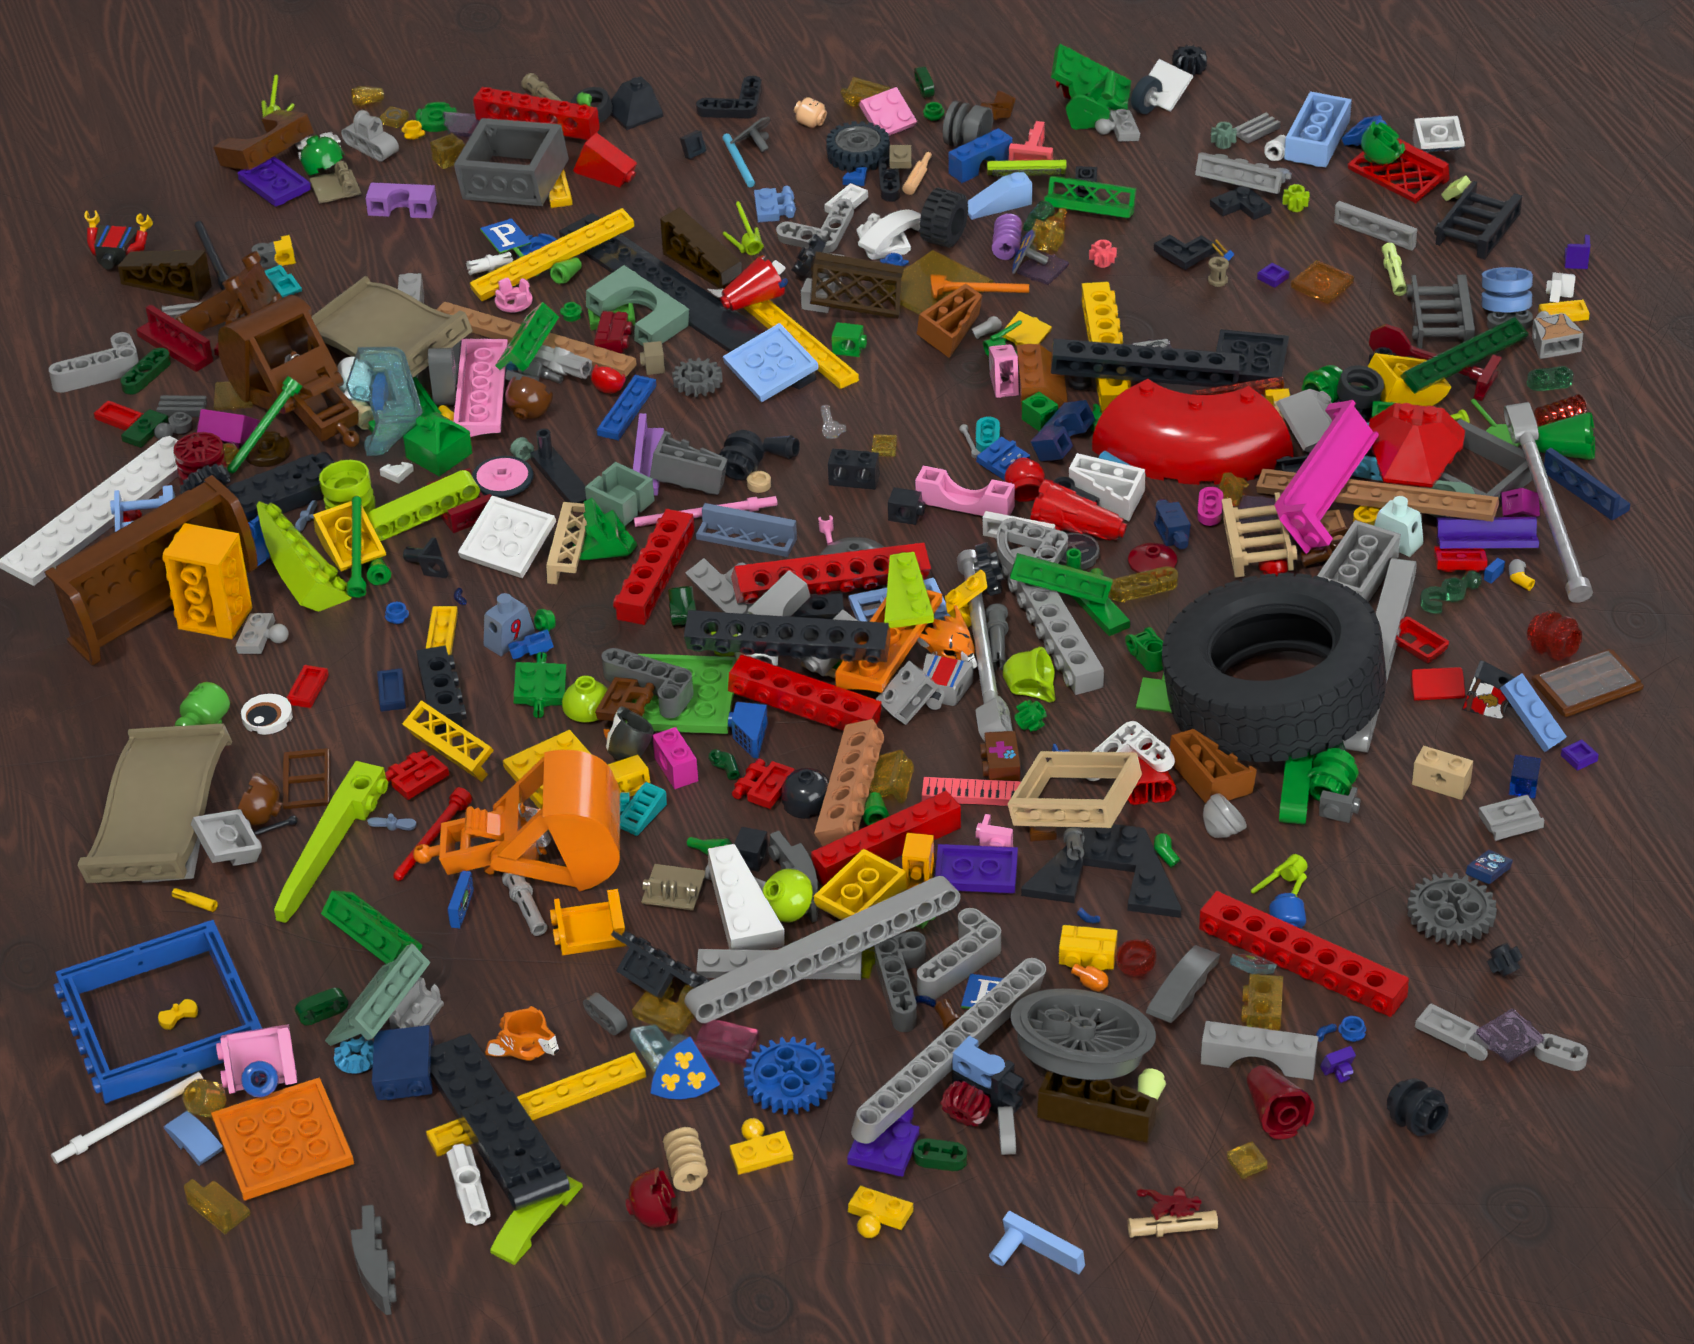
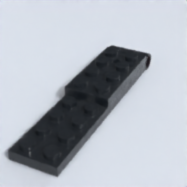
(285, 486)
(496, 1123)

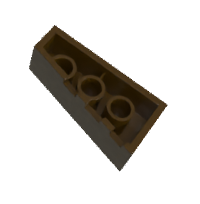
(697, 249)
(1097, 1106)

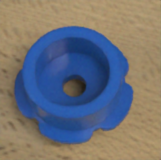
(396, 612)
(1352, 1028)

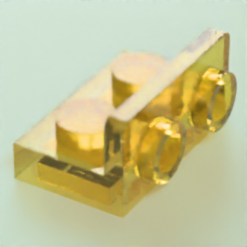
(892, 775)

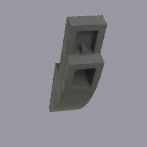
(794, 858)
(373, 1261)

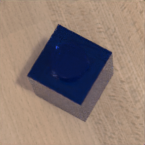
(1525, 776)

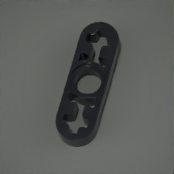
(894, 183)

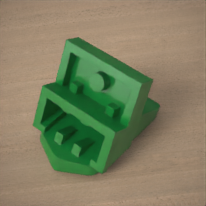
(605, 534)

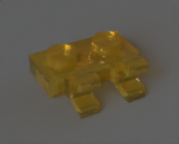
(663, 1012)

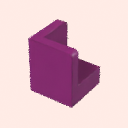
(1520, 502)

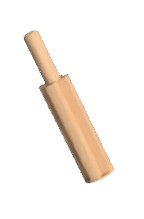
(916, 175)

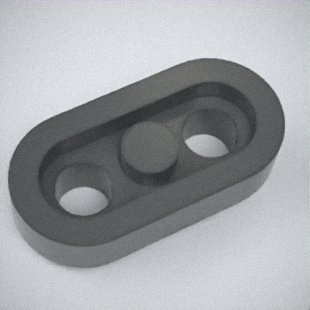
(1524, 317)

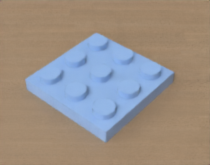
(770, 362)

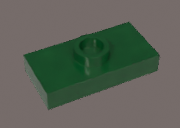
(143, 429)

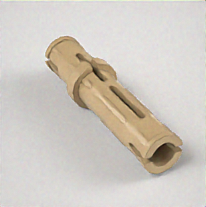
(1171, 1224)

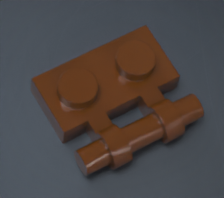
(621, 693)

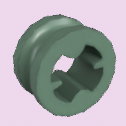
(518, 445)

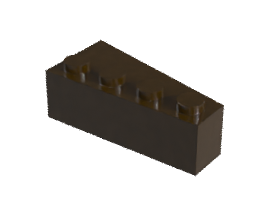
(167, 272)

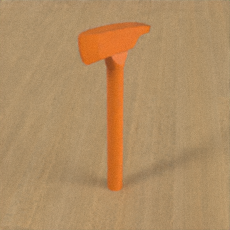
(940, 284)

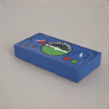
(460, 899)

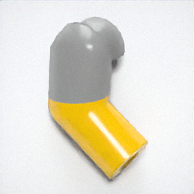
(1518, 576)

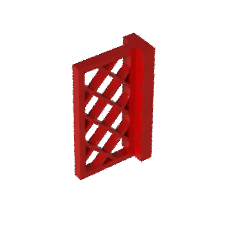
(1412, 157)

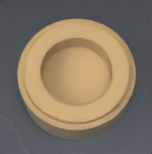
(758, 481)

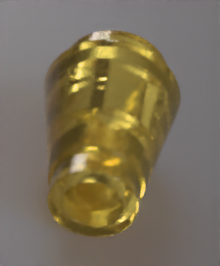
(365, 95)

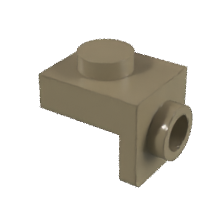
(900, 156)

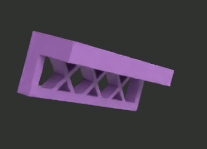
(646, 443)

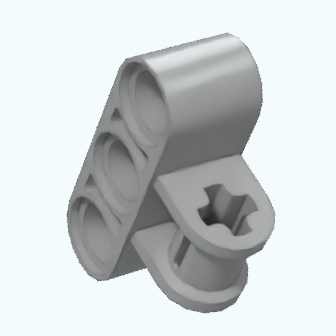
(368, 137)

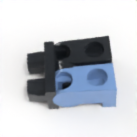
(988, 1074)

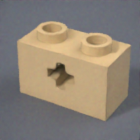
(1442, 772)

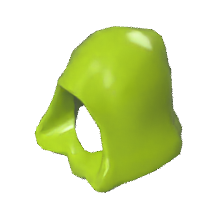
(1030, 674)

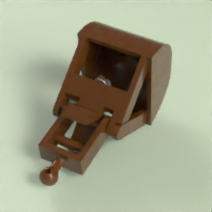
(277, 344)

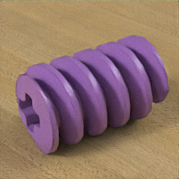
(1006, 236)

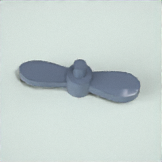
(306, 516)
(392, 823)

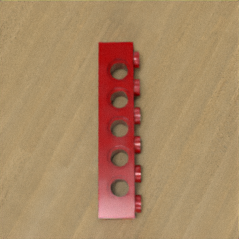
(575, 119)
(654, 567)
(800, 694)

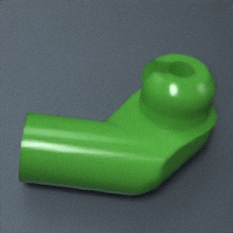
(584, 98)

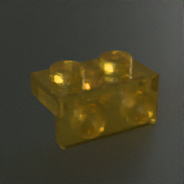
(860, 90)

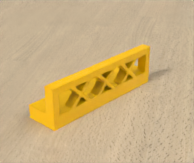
(446, 749)

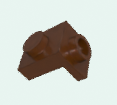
(1002, 106)

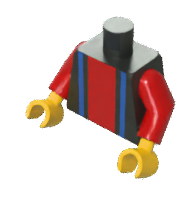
(114, 243)

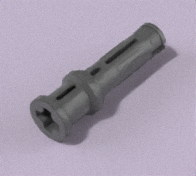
(997, 630)

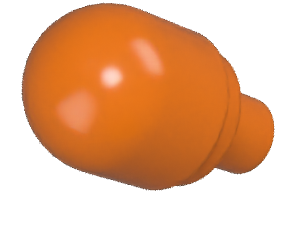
(1091, 977)

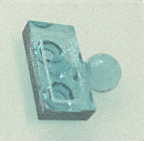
(653, 1043)

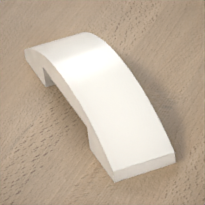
(879, 234)

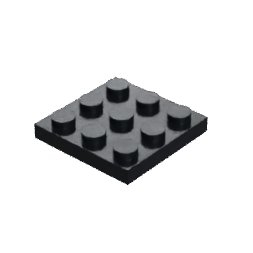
(1259, 353)

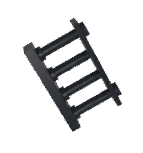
(1491, 232)

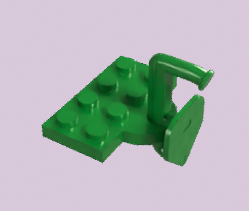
(1089, 86)

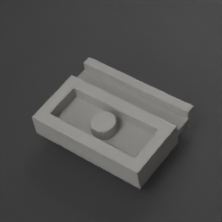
(1511, 817)

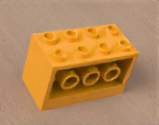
(207, 581)

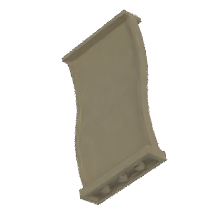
(387, 317)
(152, 801)

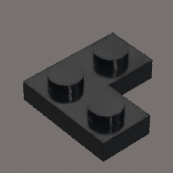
(1241, 199)
(1184, 254)

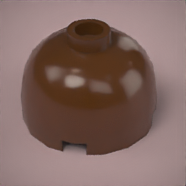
(527, 398)
(260, 800)

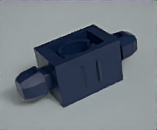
(1172, 524)

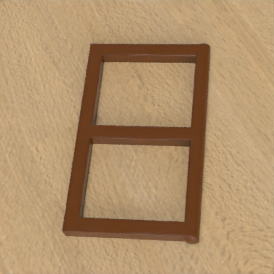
(306, 778)

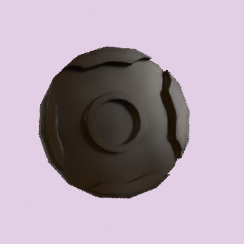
(269, 450)

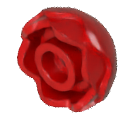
(1274, 566)

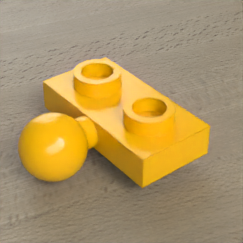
(759, 1150)
(876, 1209)

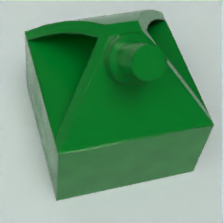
(437, 443)

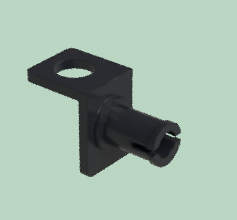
(427, 558)

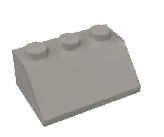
(1306, 416)

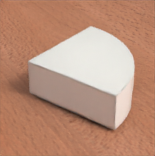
(398, 472)

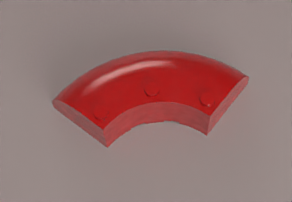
(1192, 434)

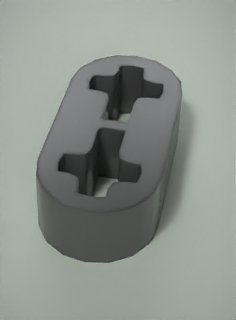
(605, 1013)

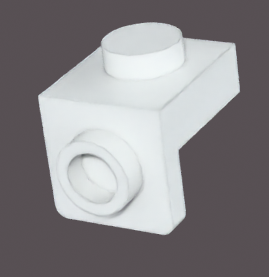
(1561, 285)

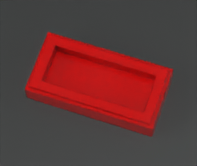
(117, 415)
(307, 686)

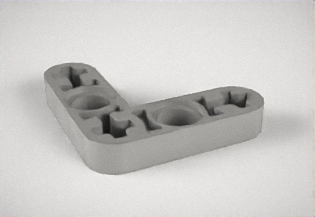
(835, 233)

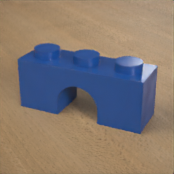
(966, 159)

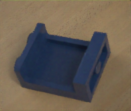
(402, 1062)

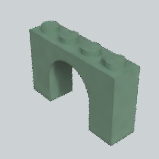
(628, 287)

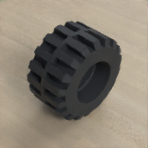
(943, 217)

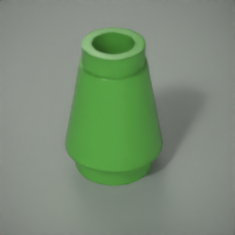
(565, 270)

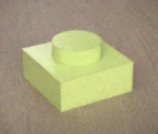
(1456, 188)

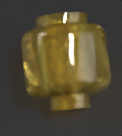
(204, 1097)

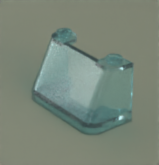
(387, 383)

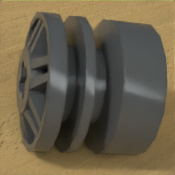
(966, 123)

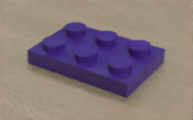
(275, 181)
(978, 867)

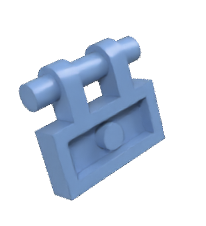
(767, 204)

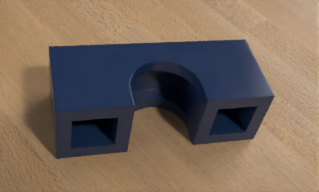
(1054, 438)

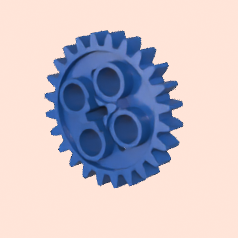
(789, 1075)

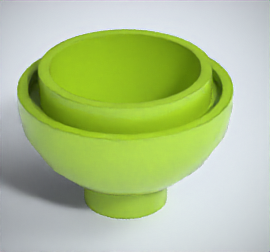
(583, 699)
(788, 894)

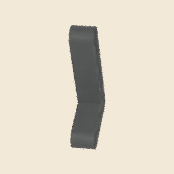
(444, 373)

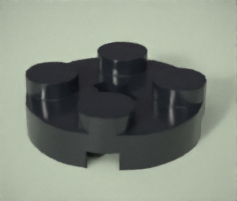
(805, 256)

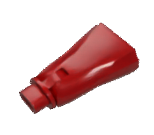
(1160, 784)

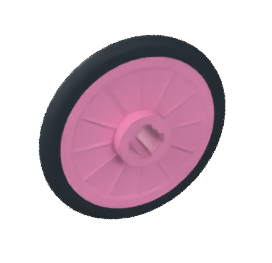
(503, 476)

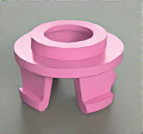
(520, 295)

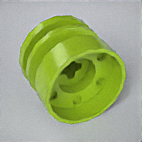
(344, 481)

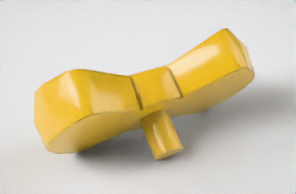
(169, 1018)

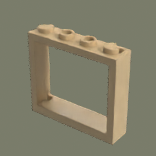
(1030, 810)

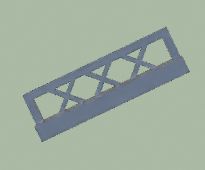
(749, 526)

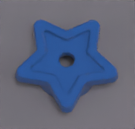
(895, 259)

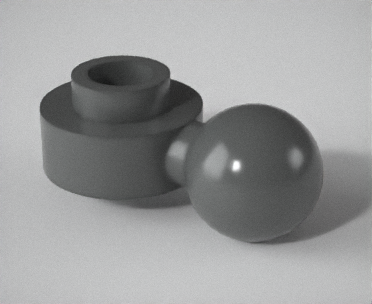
(178, 423)

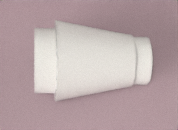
(1275, 148)

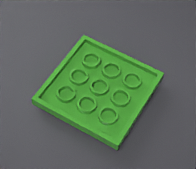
(711, 700)

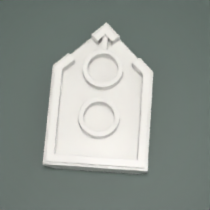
(898, 243)

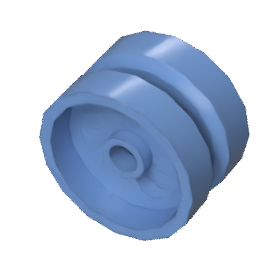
(1507, 289)

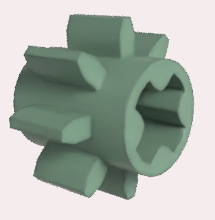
(1223, 135)

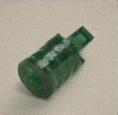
(1038, 213)

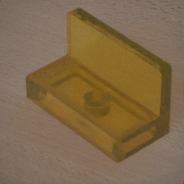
(216, 1205)

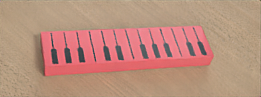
(971, 790)

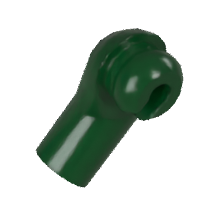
(726, 762)

